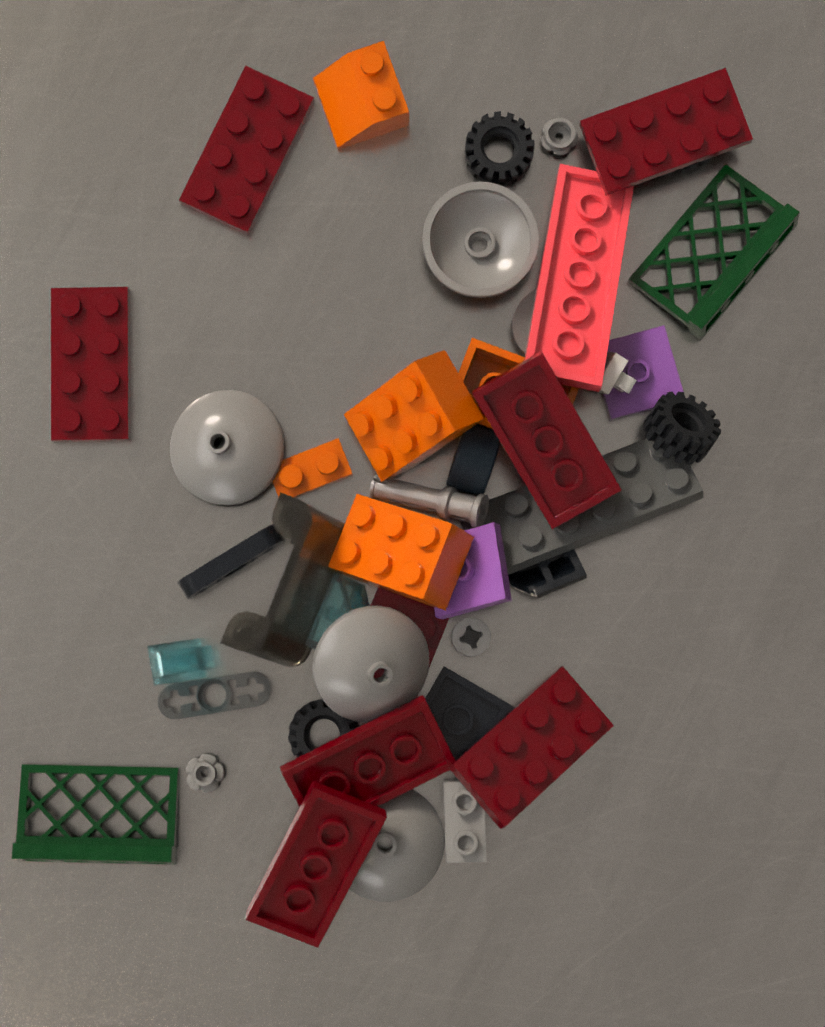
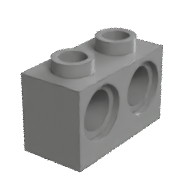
(463, 824)

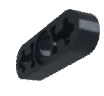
(230, 561)

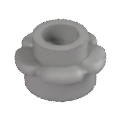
(563, 127)
(215, 773)

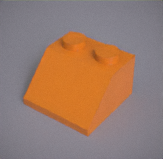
(362, 96)

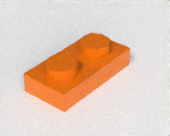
(312, 470)

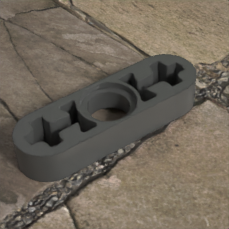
(184, 689)

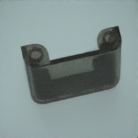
(301, 590)

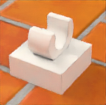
(614, 376)

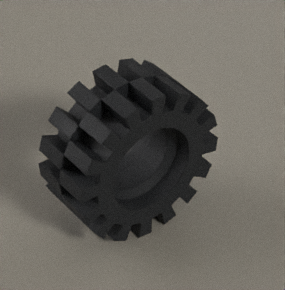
(505, 127)
(682, 427)
(305, 718)

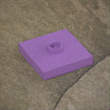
(648, 363)
(483, 575)

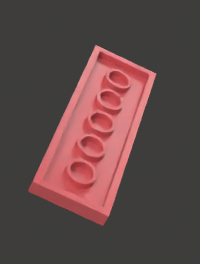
(579, 277)

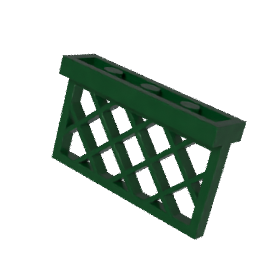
(744, 264)
(93, 849)

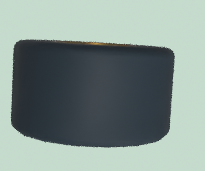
(474, 460)

